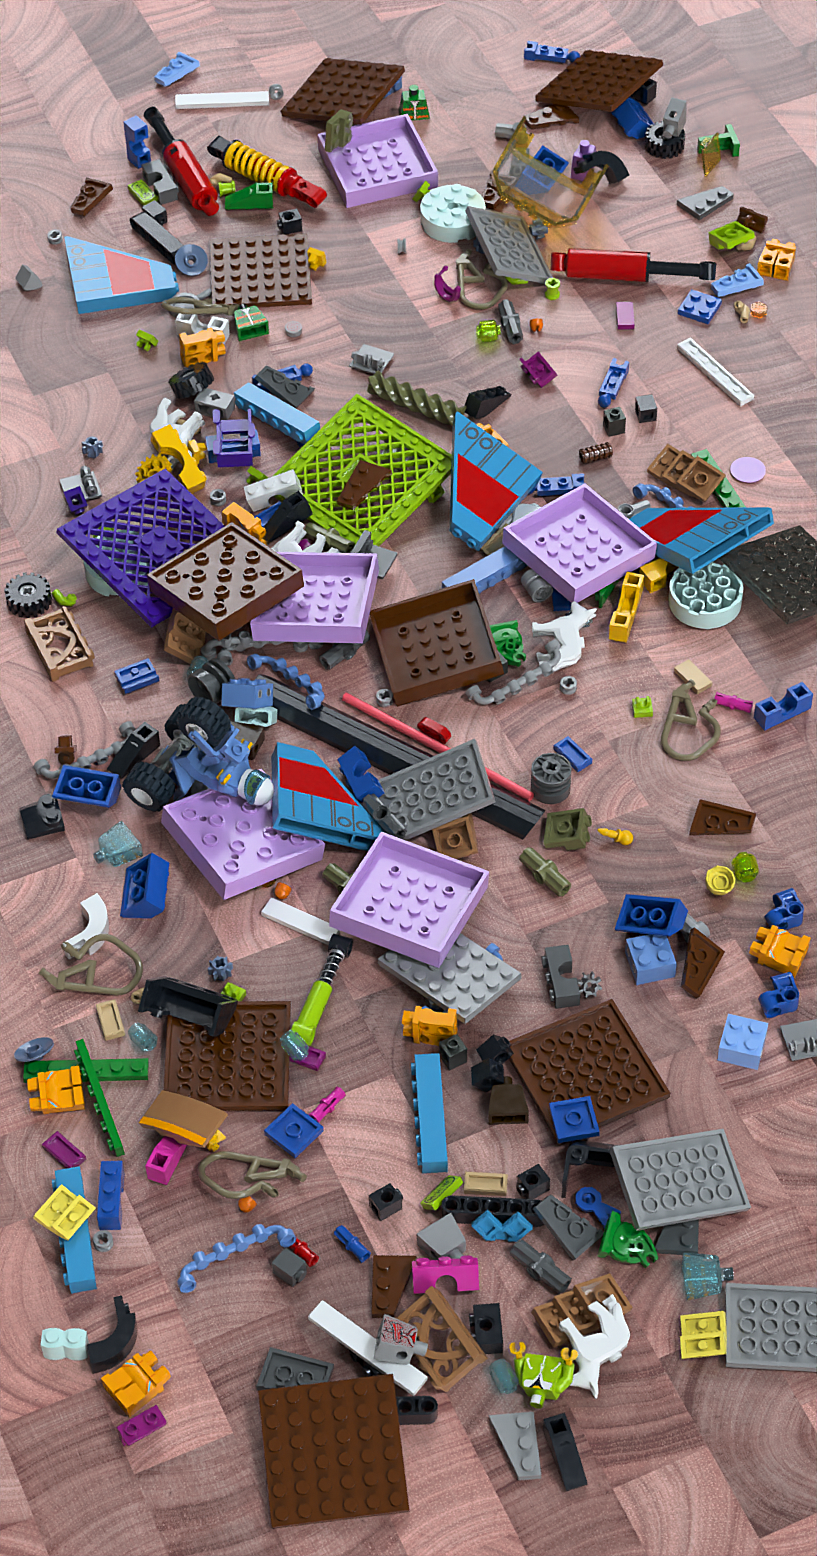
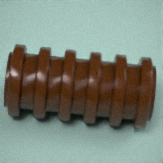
(594, 453)

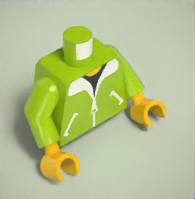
(543, 1375)

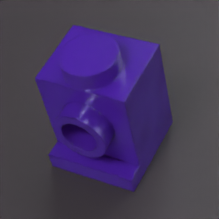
(75, 493)

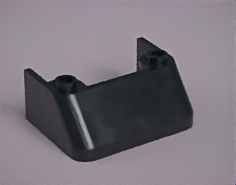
(188, 1002)
(588, 1153)

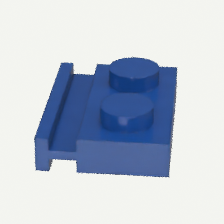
(136, 675)

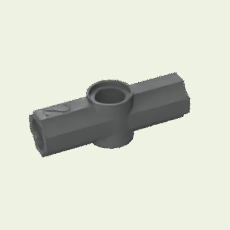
(510, 321)
(340, 652)
(383, 816)
(540, 1266)

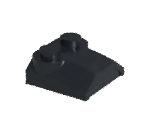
(42, 817)

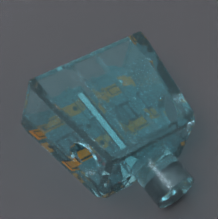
(118, 846)
(703, 1275)

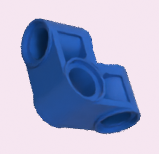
(787, 912)
(776, 1001)

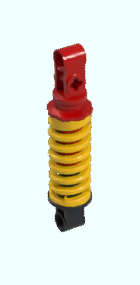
(265, 170)

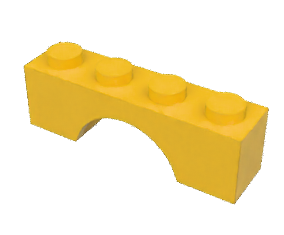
(167, 442)
(656, 574)
(629, 600)

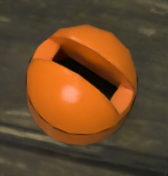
(536, 324)
(282, 890)
(246, 1204)

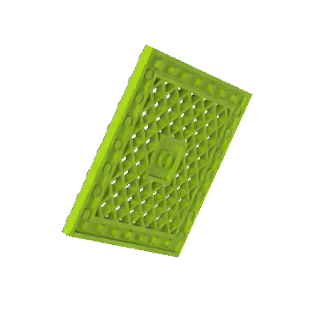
(362, 411)

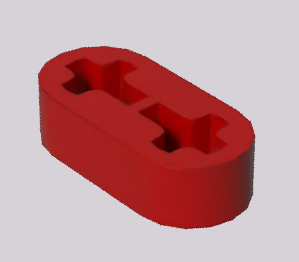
(434, 730)

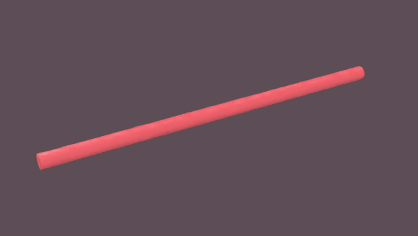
(431, 743)

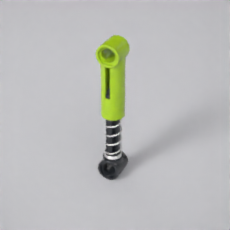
(338, 949)

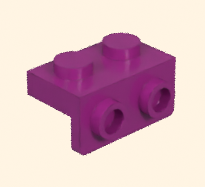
(539, 369)
(141, 1426)

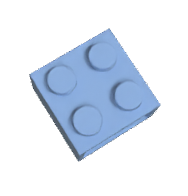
(742, 1041)

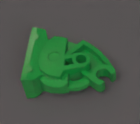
(508, 640)
(622, 1241)

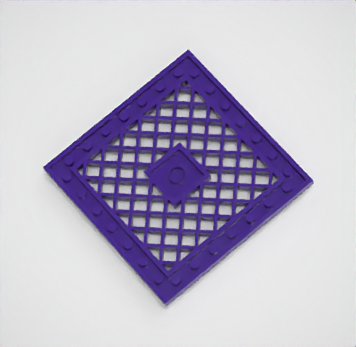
(156, 545)

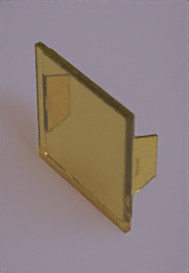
(710, 153)

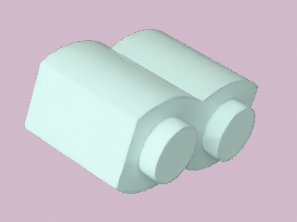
(260, 716)
(60, 1344)

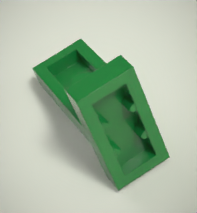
(727, 140)

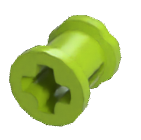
(226, 188)
(552, 289)

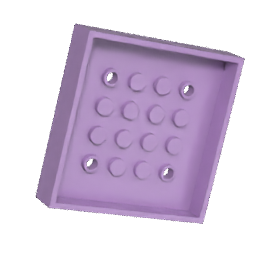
(379, 162)
(579, 543)
(329, 606)
(236, 841)
(412, 909)

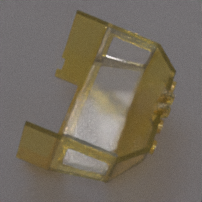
(540, 188)

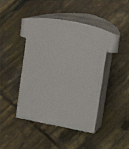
(28, 278)

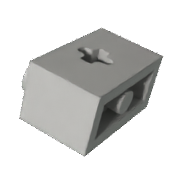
(211, 399)

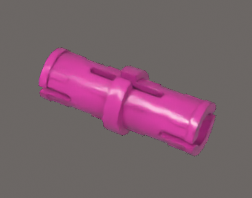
(734, 702)
(327, 1104)

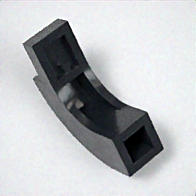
(616, 170)
(116, 1347)

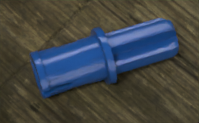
(352, 1243)

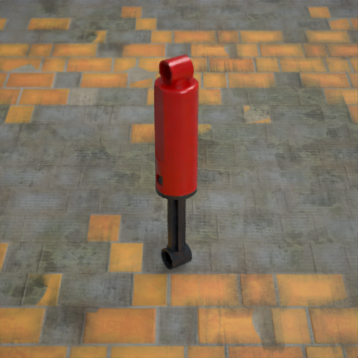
(184, 166)
(624, 265)

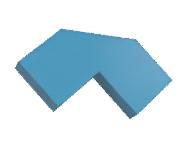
(510, 1230)

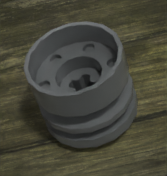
(208, 680)
(551, 778)

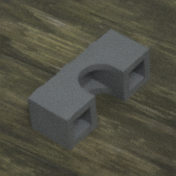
(157, 175)
(563, 990)

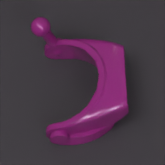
(444, 290)

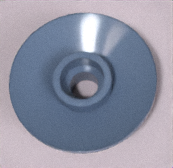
(193, 253)
(34, 1049)

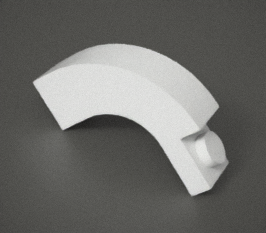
(96, 914)

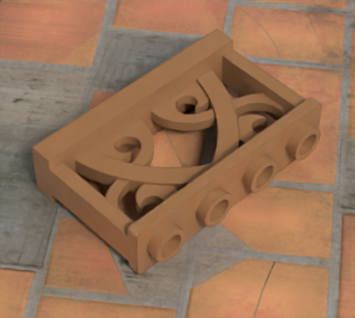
(54, 665)
(466, 1347)

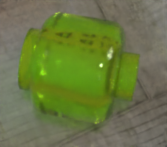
(488, 331)
(745, 867)

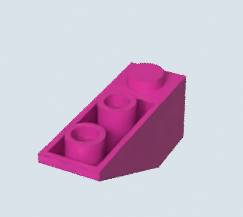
(164, 1160)

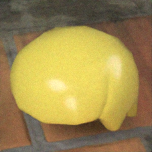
(720, 880)

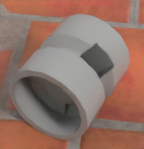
(536, 586)

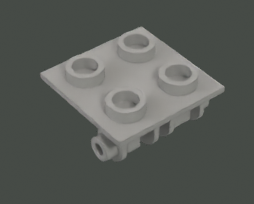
(370, 359)
(86, 481)
(801, 1039)

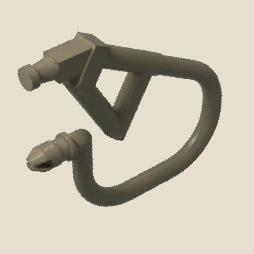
(464, 263)
(200, 306)
(681, 695)
(90, 965)
(282, 1169)

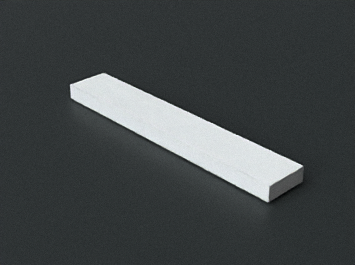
(217, 100)
(715, 372)
(364, 1346)

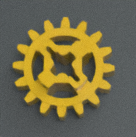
(152, 466)

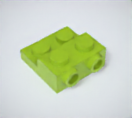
(730, 235)

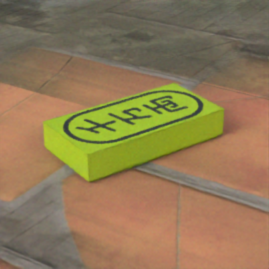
(142, 192)
(444, 1189)

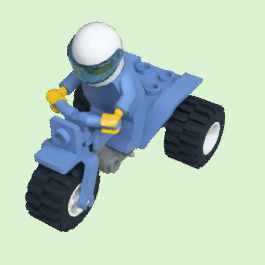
(202, 751)

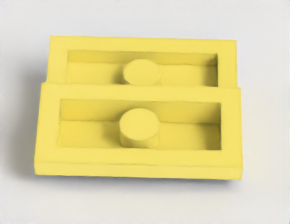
(64, 1212)
(703, 1334)

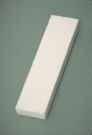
(298, 921)

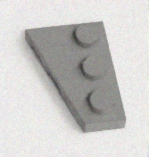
(519, 1441)

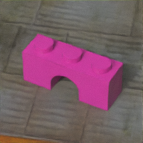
(427, 1271)

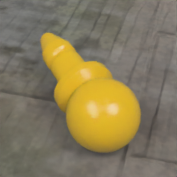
(624, 837)

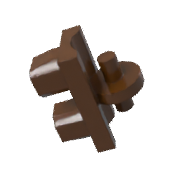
(752, 219)
(65, 750)

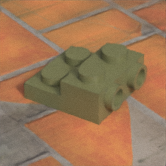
(338, 130)
(567, 829)

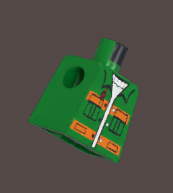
(414, 104)
(250, 322)

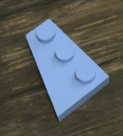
(176, 70)
(739, 281)

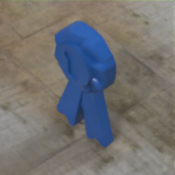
(590, 1200)

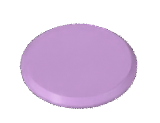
(748, 469)

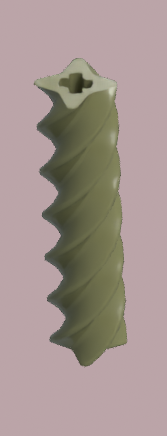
(415, 400)

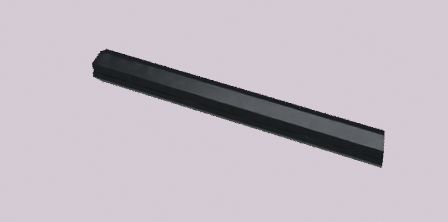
(388, 752)

